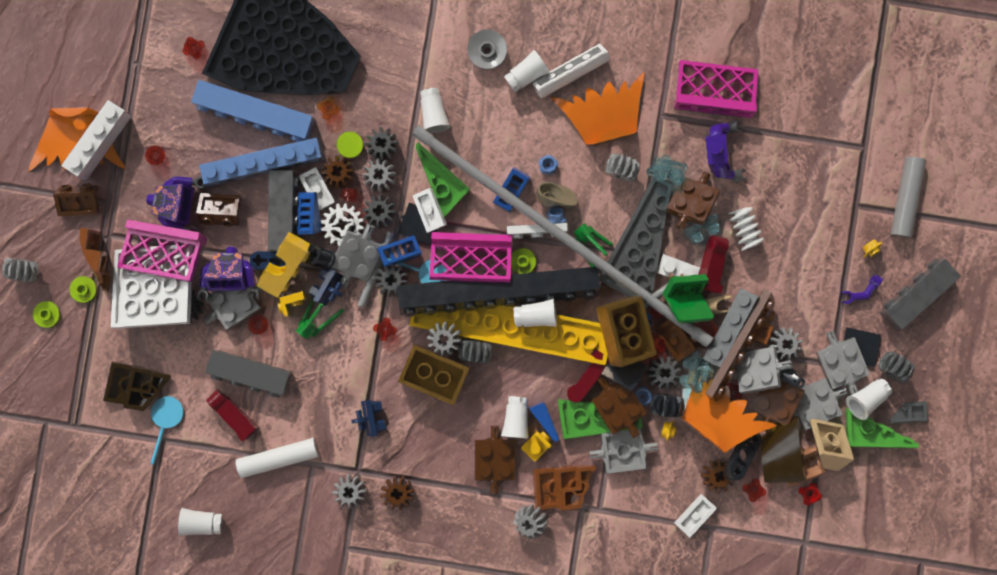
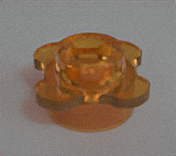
(334, 109)

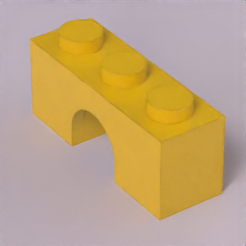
(276, 278)

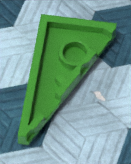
(445, 184)
(873, 434)

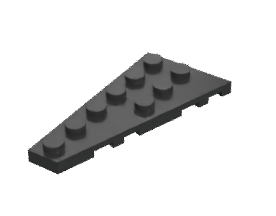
(641, 241)

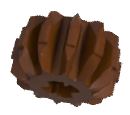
(329, 173)
(711, 479)
(401, 487)

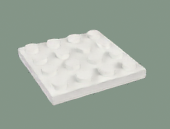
(148, 298)

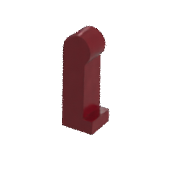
(713, 262)
(588, 378)
(232, 415)

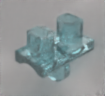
(665, 168)
(694, 234)
(698, 372)

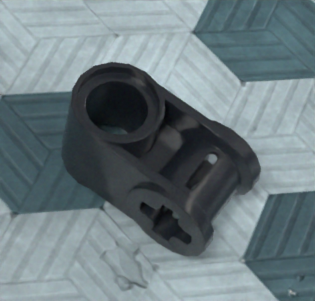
(320, 257)

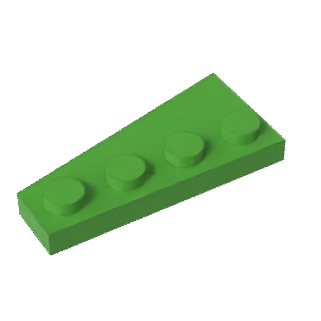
(582, 419)

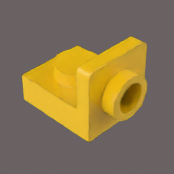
(293, 299)
(536, 445)

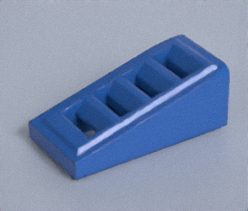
(521, 175)
(302, 220)
(411, 241)
(542, 415)

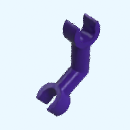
(874, 282)

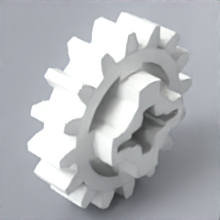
(333, 227)

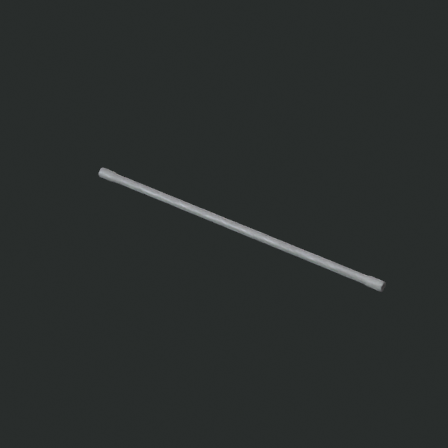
(429, 140)

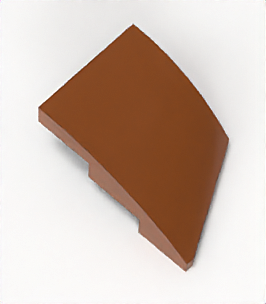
(96, 259)
(561, 486)

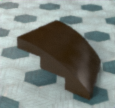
(133, 385)
(783, 454)

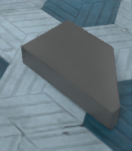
(911, 412)

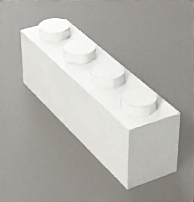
(96, 140)

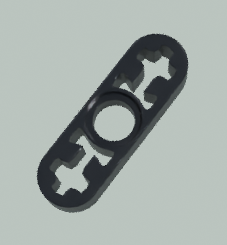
(735, 459)

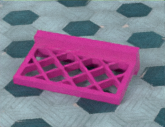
(716, 105)
(166, 234)
(471, 245)

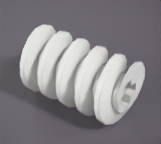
(746, 227)

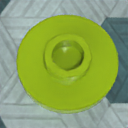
(349, 144)
(523, 261)
(83, 289)
(46, 314)

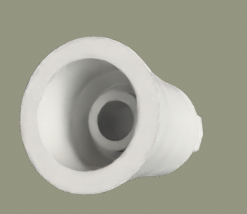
(527, 71)
(433, 111)
(536, 314)
(868, 399)
(516, 418)
(199, 523)

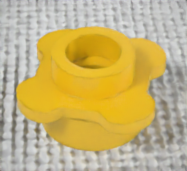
(872, 248)
(669, 430)

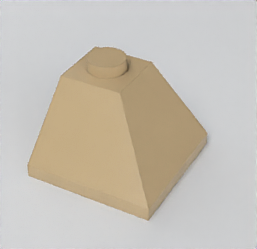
(831, 444)

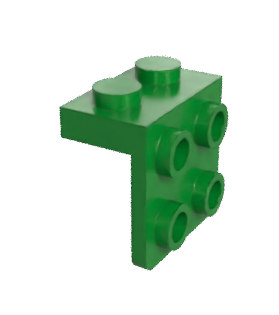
(686, 298)

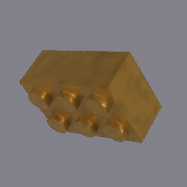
(626, 331)
(433, 374)

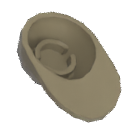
(554, 195)

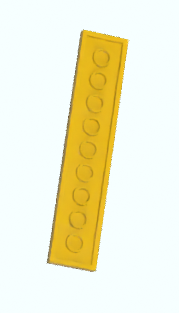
(570, 339)

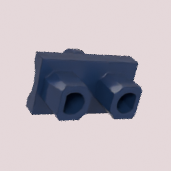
(330, 287)
(368, 408)

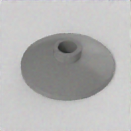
(491, 40)

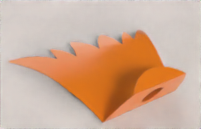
(605, 115)
(63, 133)
(722, 420)

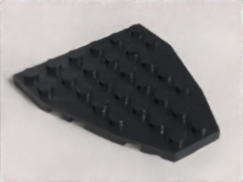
(281, 50)

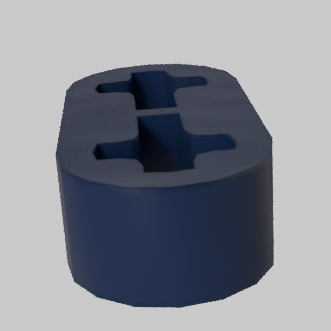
(265, 255)

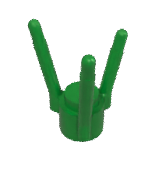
(586, 234)
(307, 327)

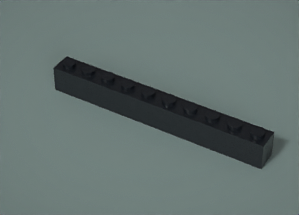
(522, 289)

